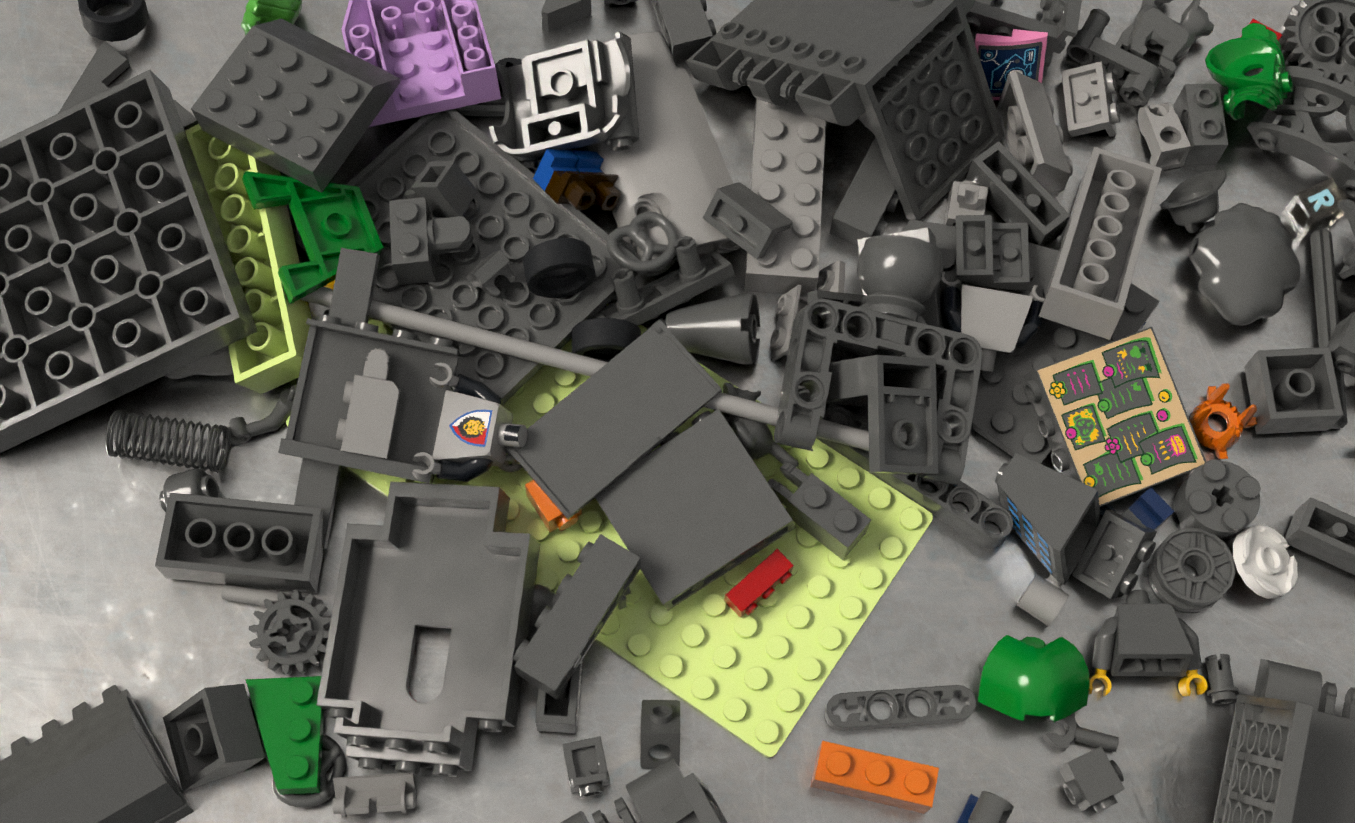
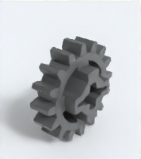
(275, 636)

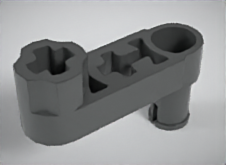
(1134, 73)

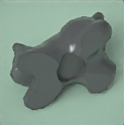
(753, 434)

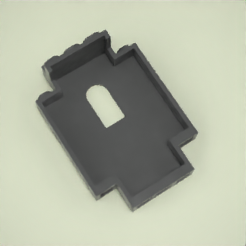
(435, 566)

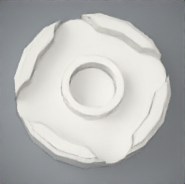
(1264, 561)

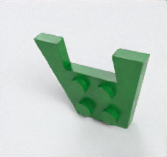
(325, 223)

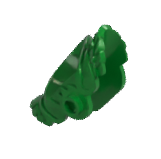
(1234, 58)

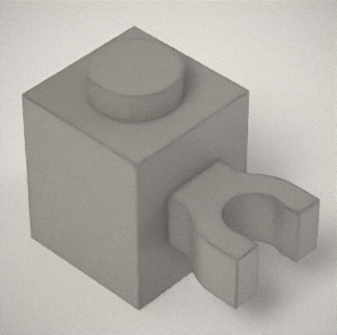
(965, 199)

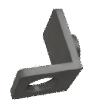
(660, 726)

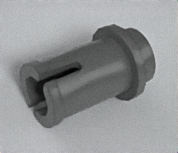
(1221, 680)

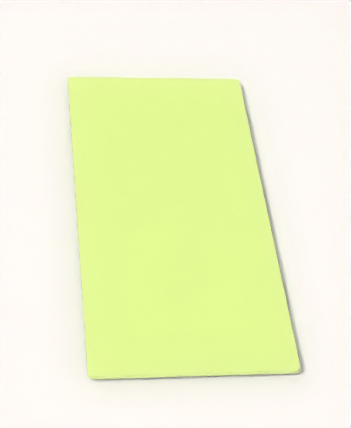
(744, 671)

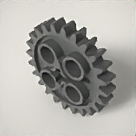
(1314, 41)

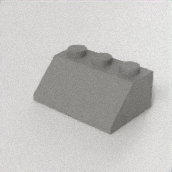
(1032, 132)

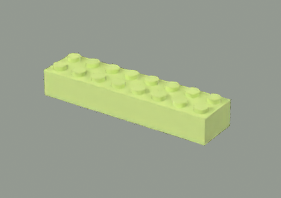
(258, 247)

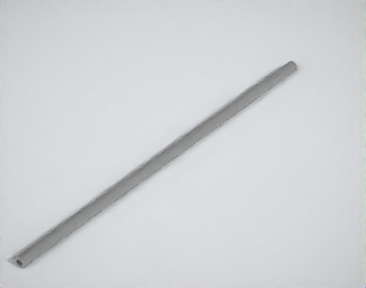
(573, 362)

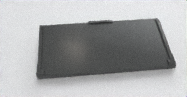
(614, 419)

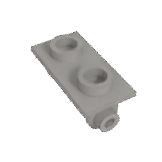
(787, 308)
(374, 792)

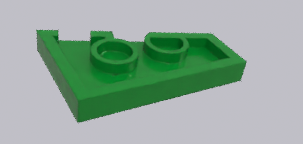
(290, 730)

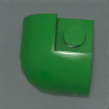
(1034, 678)

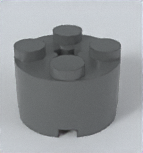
(1221, 483)

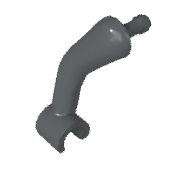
(242, 432)

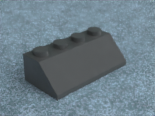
(241, 543)

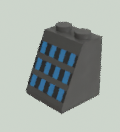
(1049, 512)

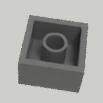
(1293, 390)

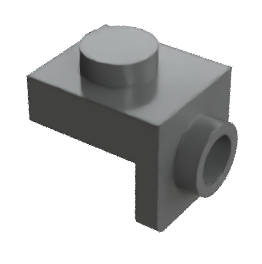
(586, 766)

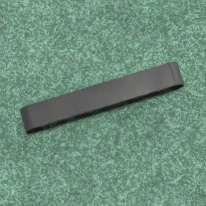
(939, 503)

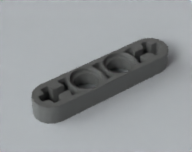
(899, 702)

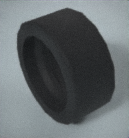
(113, 27)
(559, 267)
(603, 337)

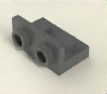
(1115, 555)

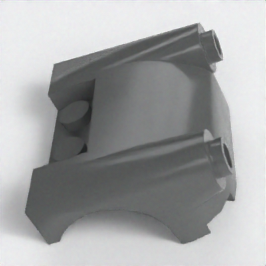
(568, 100)

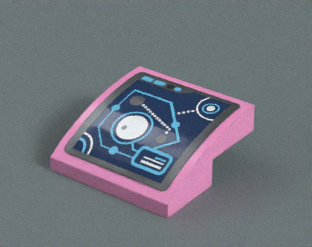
(1005, 54)

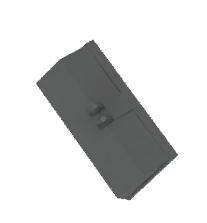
(92, 771)

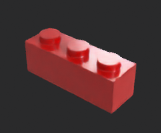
(759, 584)

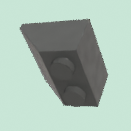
(213, 735)

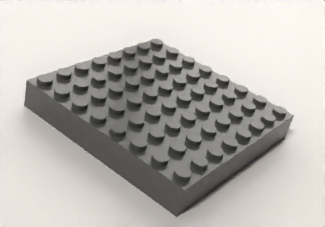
(106, 259)

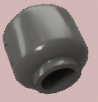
(189, 482)

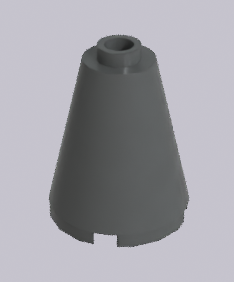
(719, 328)

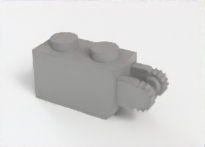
(371, 409)

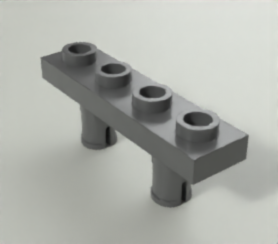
(676, 288)

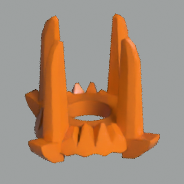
(1235, 421)

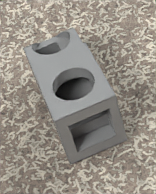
(1164, 135)

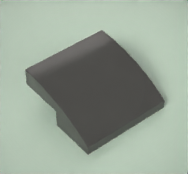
(992, 253)

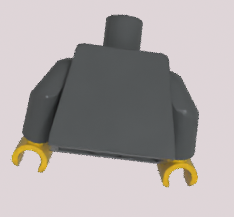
(1147, 642)

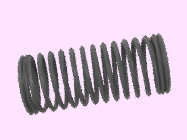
(210, 452)

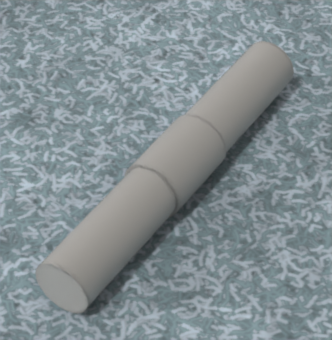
(255, 596)

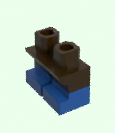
(577, 179)

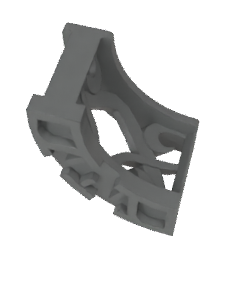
(1300, 136)

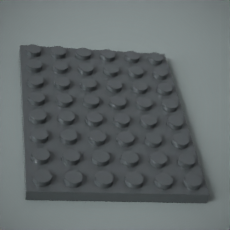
(504, 215)

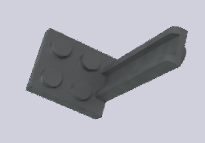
(1058, 19)

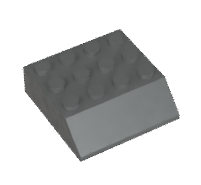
(293, 101)

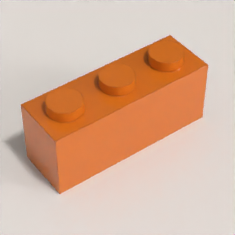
(874, 777)

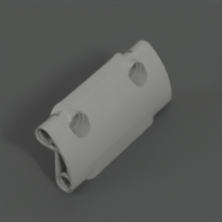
(674, 161)

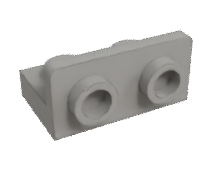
(1090, 100)

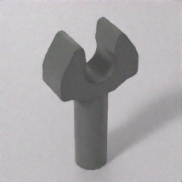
(1075, 733)

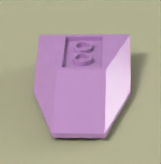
(432, 48)

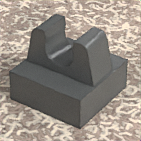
(486, 272)

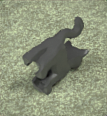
(1165, 36)

